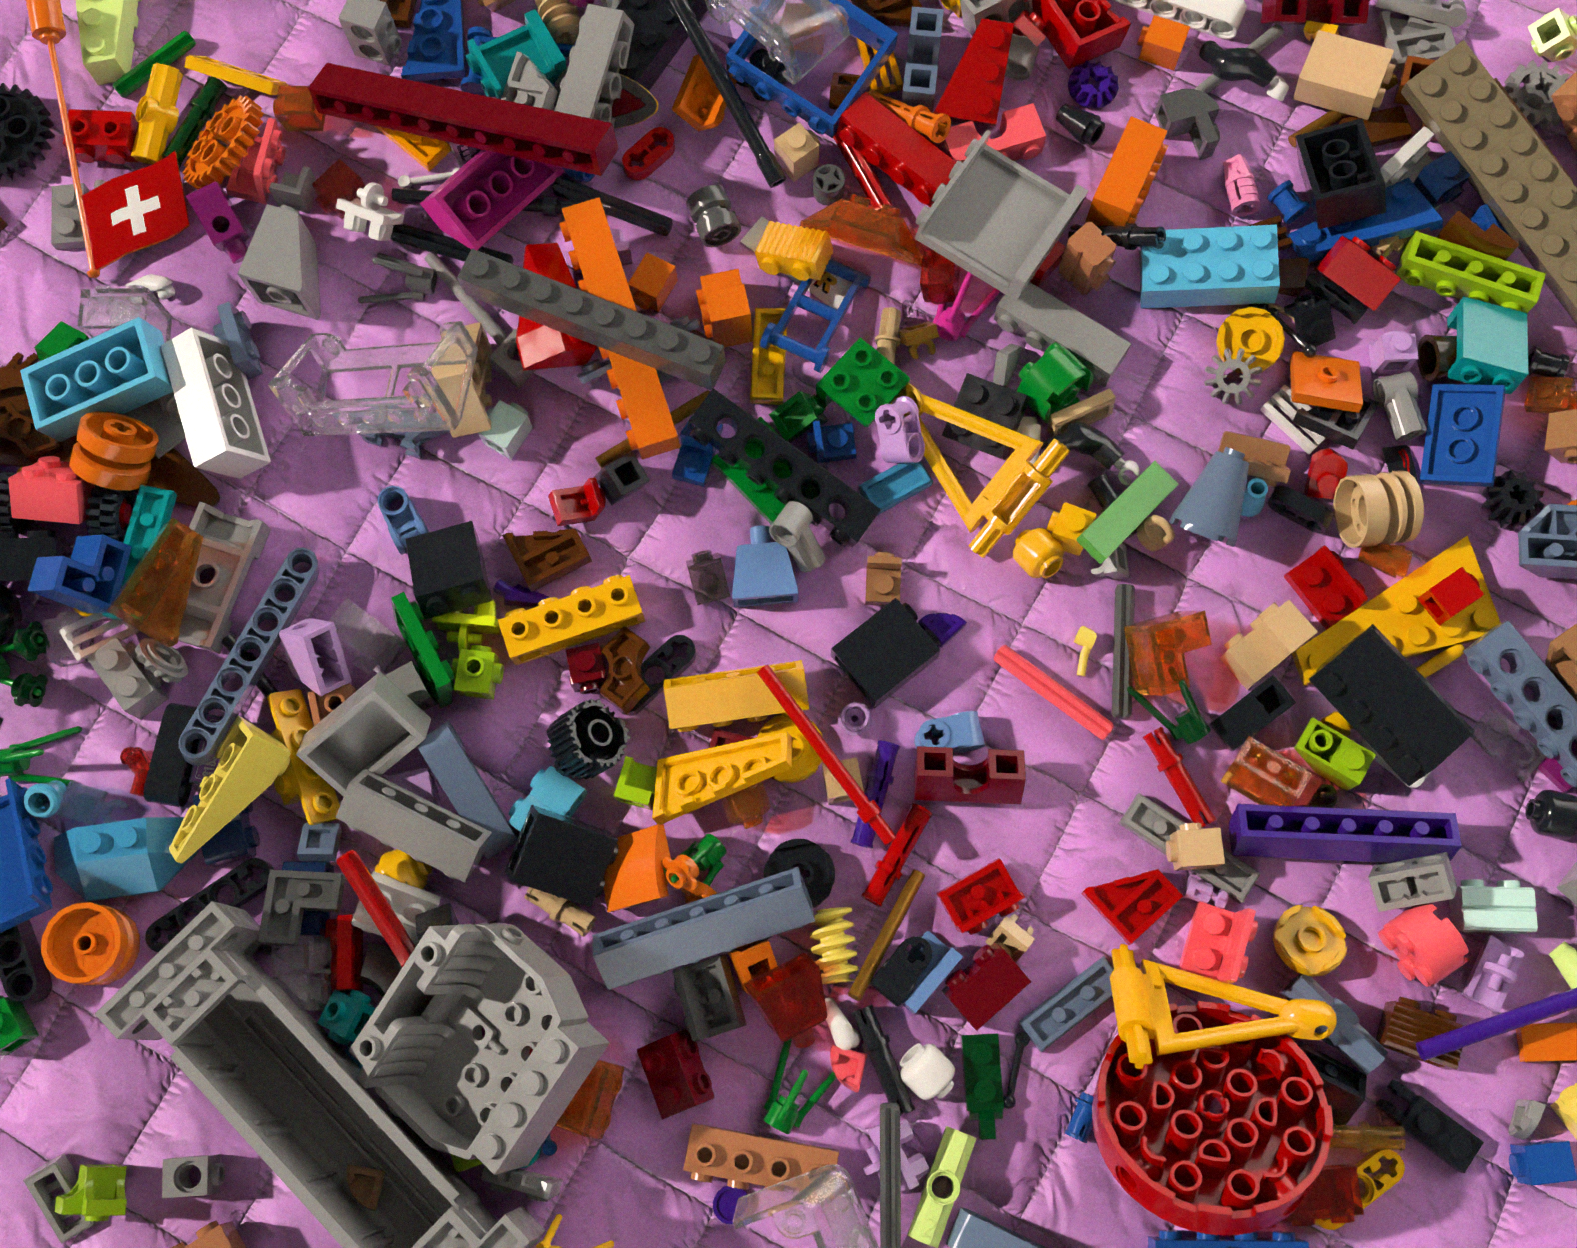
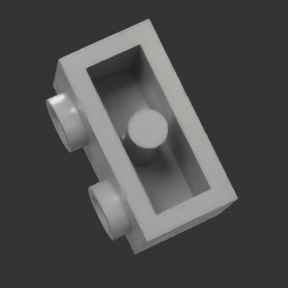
(127, 679)

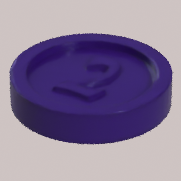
(725, 1203)

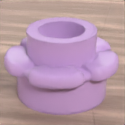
(854, 709)

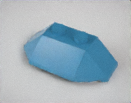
(118, 857)

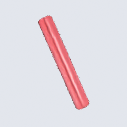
(1053, 692)

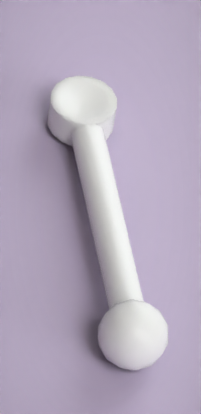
(406, 182)

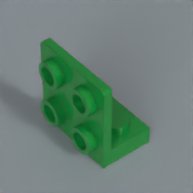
(862, 382)

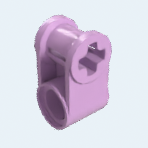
(900, 435)

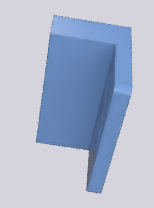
(941, 964)

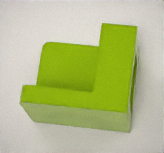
(636, 784)

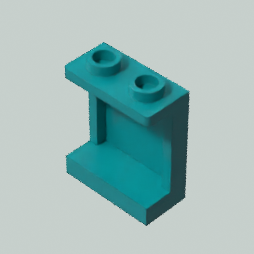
(496, 57)
(1489, 344)

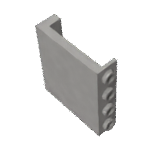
(997, 218)

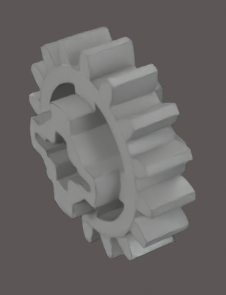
(1535, 95)

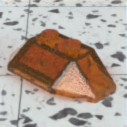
(869, 227)

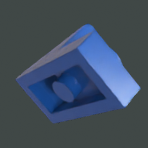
(693, 459)

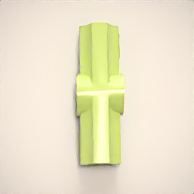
(933, 1211)

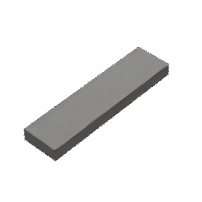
(1155, 827)

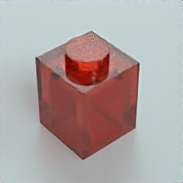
(336, 183)
(938, 278)

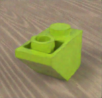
(1334, 755)

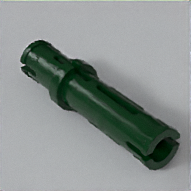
(201, 110)

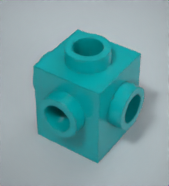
(346, 1015)

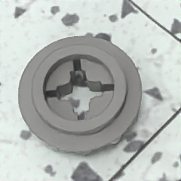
(161, 660)

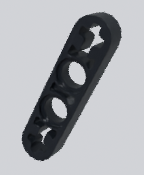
(209, 894)

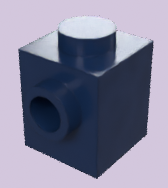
(1442, 180)

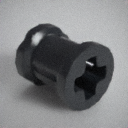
(1546, 364)

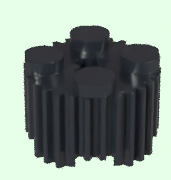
(587, 740)

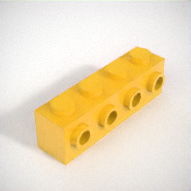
(571, 620)
(730, 696)

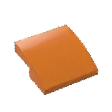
(637, 870)

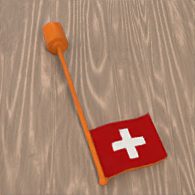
(130, 208)

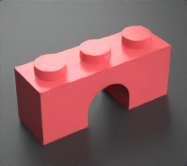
(1020, 139)

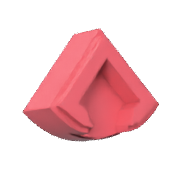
(848, 1066)

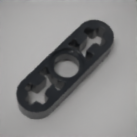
(654, 660)

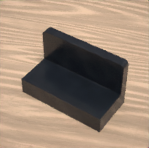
(1342, 1084)

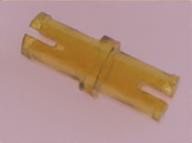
(1368, 1137)

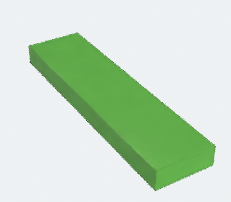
(1127, 512)

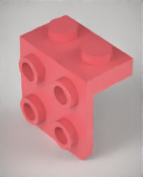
(258, 168)

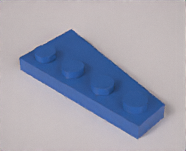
(1405, 213)

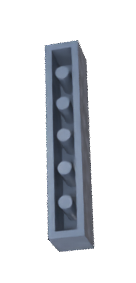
(702, 928)

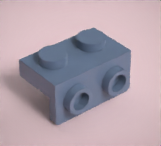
(236, 330)

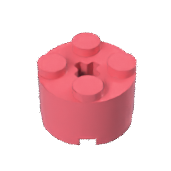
(1424, 944)

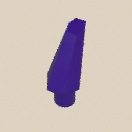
(518, 595)

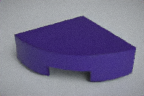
(943, 625)

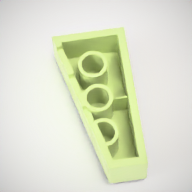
(107, 37)

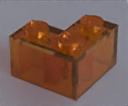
(1159, 647)

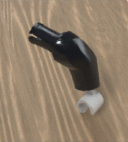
(1243, 64)
(1095, 443)

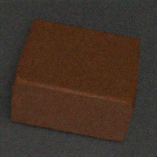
(840, 87)
(1292, 276)

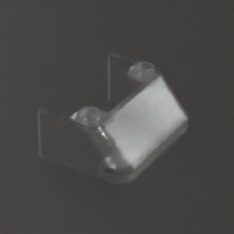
(810, 1204)

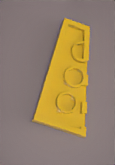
(713, 773)

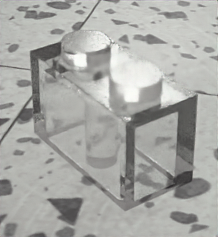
(366, 639)

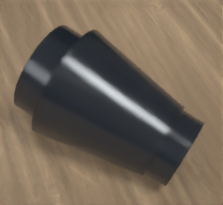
(1081, 124)

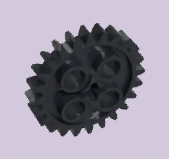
(22, 130)

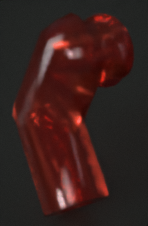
(139, 763)

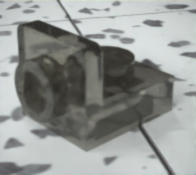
(707, 577)

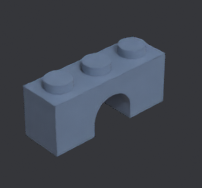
(922, 57)

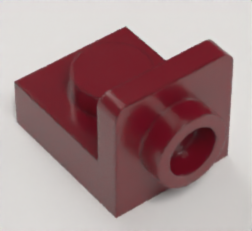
(586, 668)

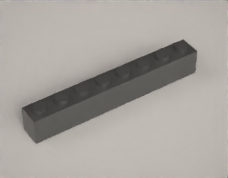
(592, 319)

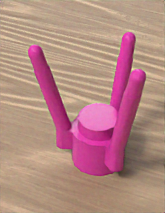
(951, 322)

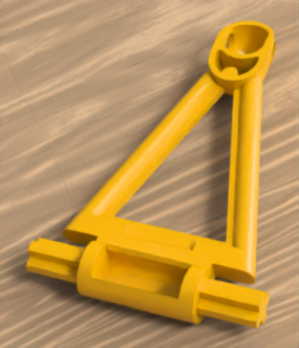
(1012, 488)
(1145, 1013)

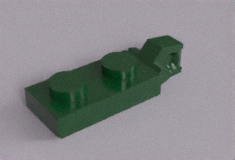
(983, 1081)

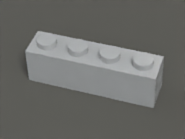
(1048, 320)
(413, 825)

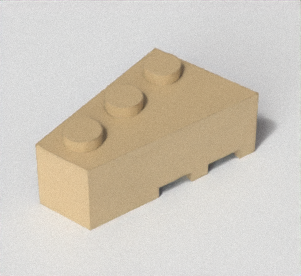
(450, 379)

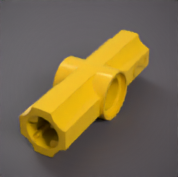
(157, 114)

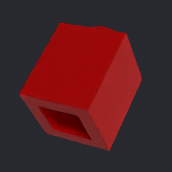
(1451, 595)

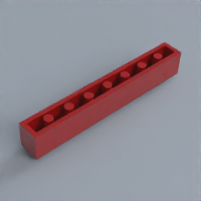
(909, 158)

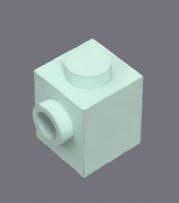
(508, 428)

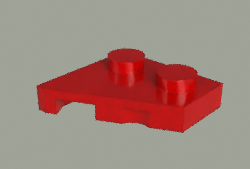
(1133, 902)

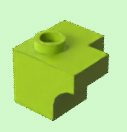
(96, 1193)

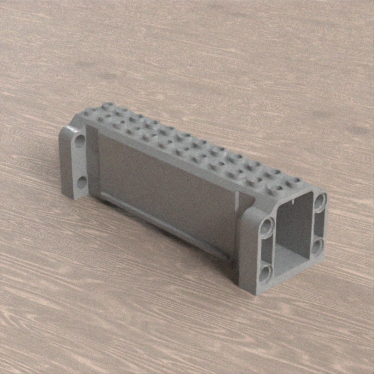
(298, 1094)

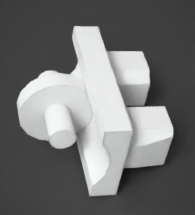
(371, 209)

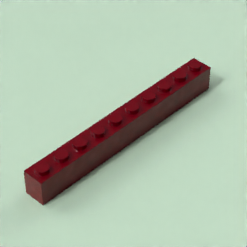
(465, 118)

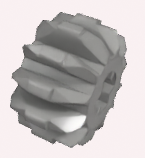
(1233, 364)

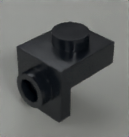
(1312, 319)

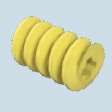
(833, 945)

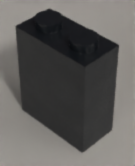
(448, 570)
(886, 652)
(562, 856)

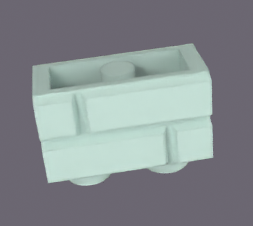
(1494, 909)

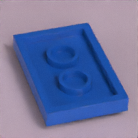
(1463, 435)

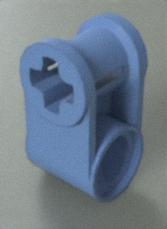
(403, 522)
(956, 731)

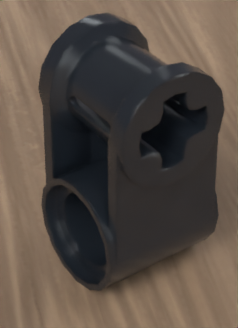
(898, 975)

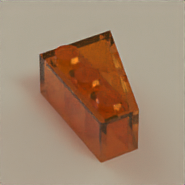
(160, 584)

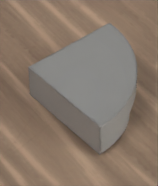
(1006, 363)
(1525, 1118)

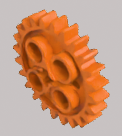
(234, 126)

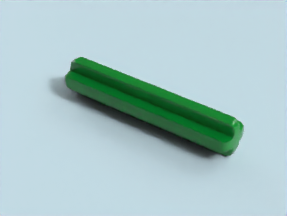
(165, 55)

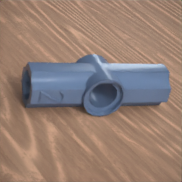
(1348, 1035)

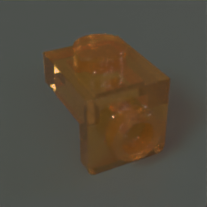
(1551, 394)

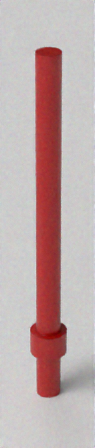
(867, 810)

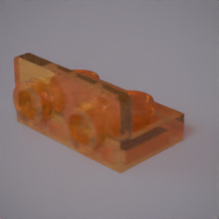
(592, 1105)

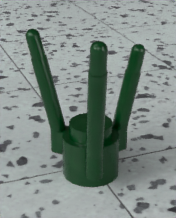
(1190, 722)

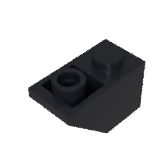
(1252, 713)

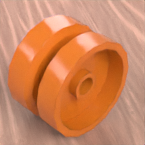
(113, 450)
(90, 944)

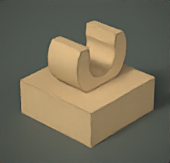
(1011, 937)

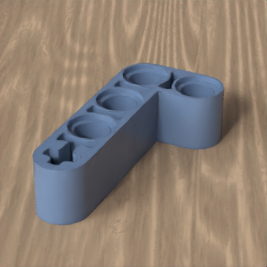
(465, 787)

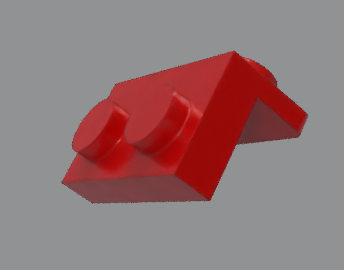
(980, 897)

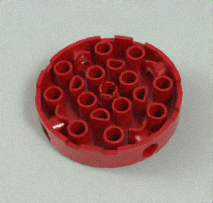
(1214, 1132)

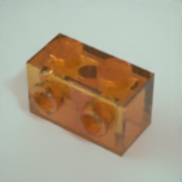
(1265, 775)

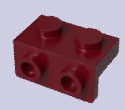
(675, 1073)

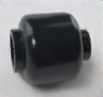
(1553, 814)

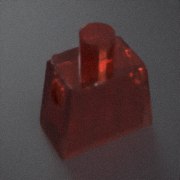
(791, 999)

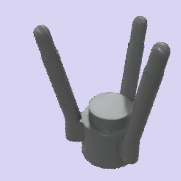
(418, 278)

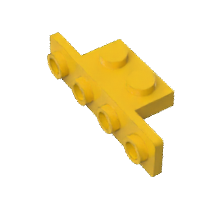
(300, 780)

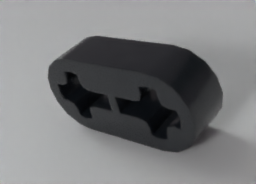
(1300, 509)

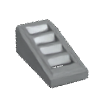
(42, 1194)

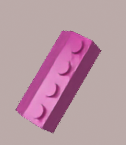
(487, 195)

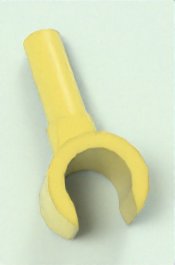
(1086, 638)

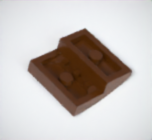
(1466, 233)

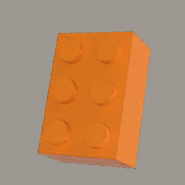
(1128, 175)

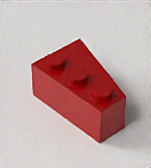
(979, 77)

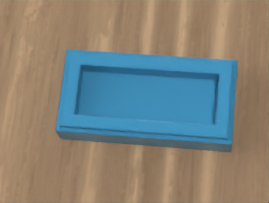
(896, 485)

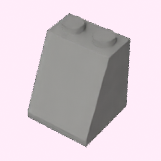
(283, 263)

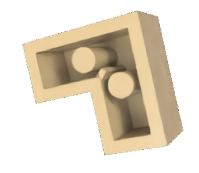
(1273, 639)

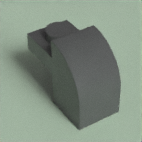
(1190, 113)

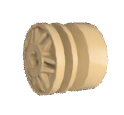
(1378, 509)

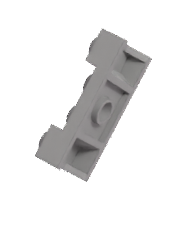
(229, 549)

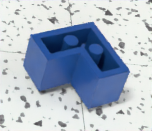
(88, 578)

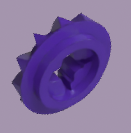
(1086, 94)

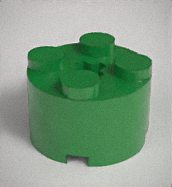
(1054, 381)

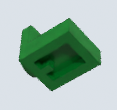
(798, 414)

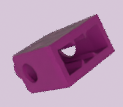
(216, 211)

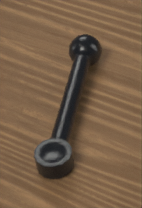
(1309, 350)
(1021, 1040)

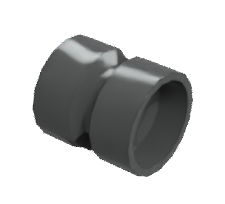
(712, 215)

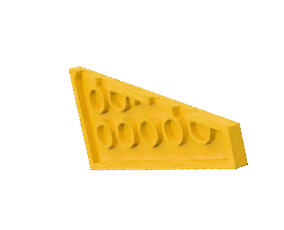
(1404, 618)

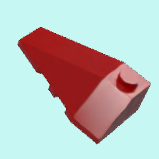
(538, 344)

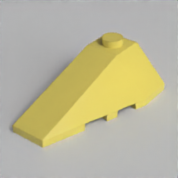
(245, 770)

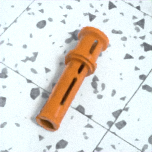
(917, 117)

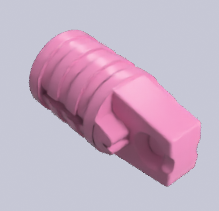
(1241, 186)

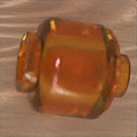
(747, 806)

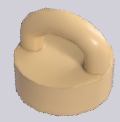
(1155, 533)

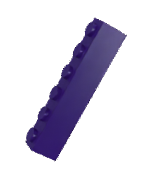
(1341, 833)

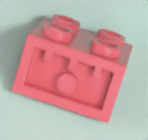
(1218, 942)

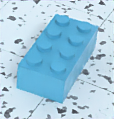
(1211, 267)
(101, 374)

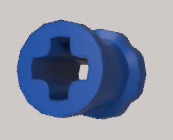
(1288, 202)

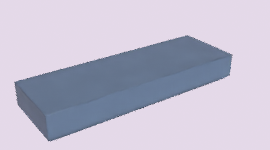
(1069, 1005)

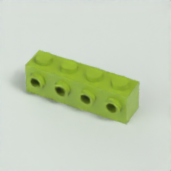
(1468, 273)

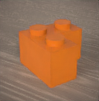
(725, 308)

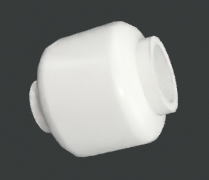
(927, 1071)

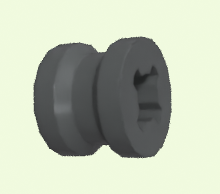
(825, 177)

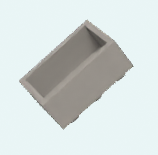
(364, 732)

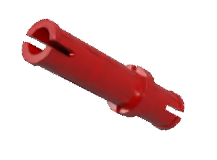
(1179, 777)
(889, 868)

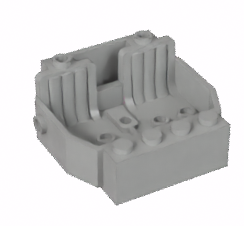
(450, 1082)

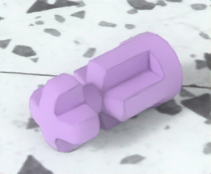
(1203, 891)

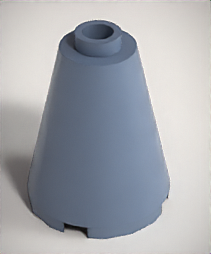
(1216, 498)

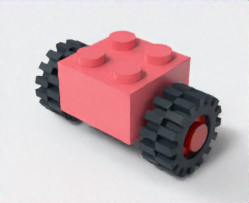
(56, 494)

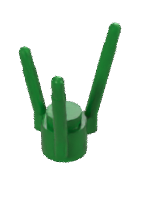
(16, 758)
(784, 1112)

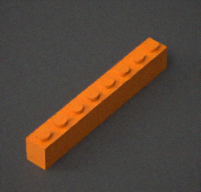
(605, 278)

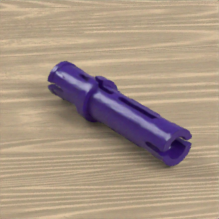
(878, 781)

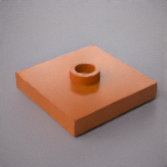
(1326, 382)

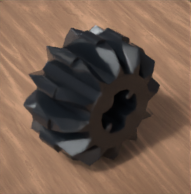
(1513, 499)

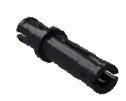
(1131, 235)
(882, 1059)

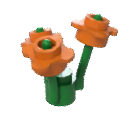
(685, 867)

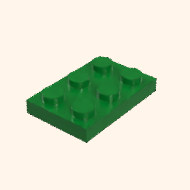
(759, 496)
(423, 649)

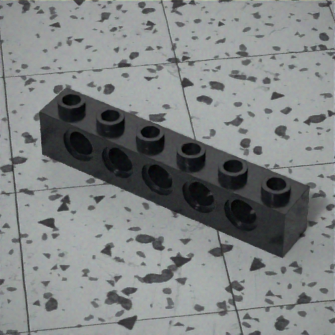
(719, 410)

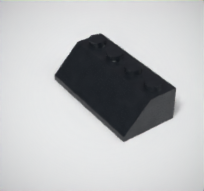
(1391, 705)

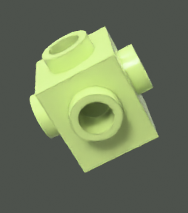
(1554, 35)

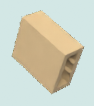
(1344, 75)

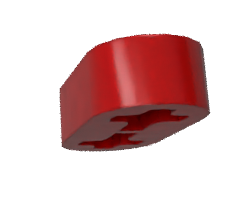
(651, 156)

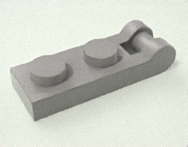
(1449, 13)

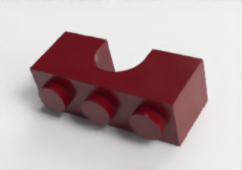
(1323, 11)
(994, 780)

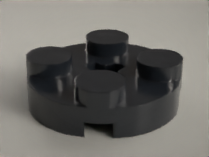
(812, 859)

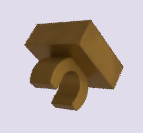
(917, 335)

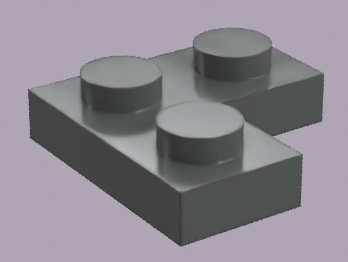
(288, 897)

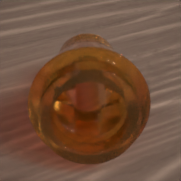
(1387, 558)

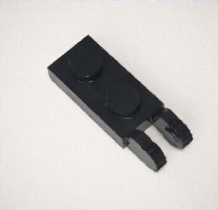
(1432, 1128)

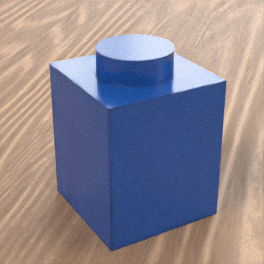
(1542, 1162)

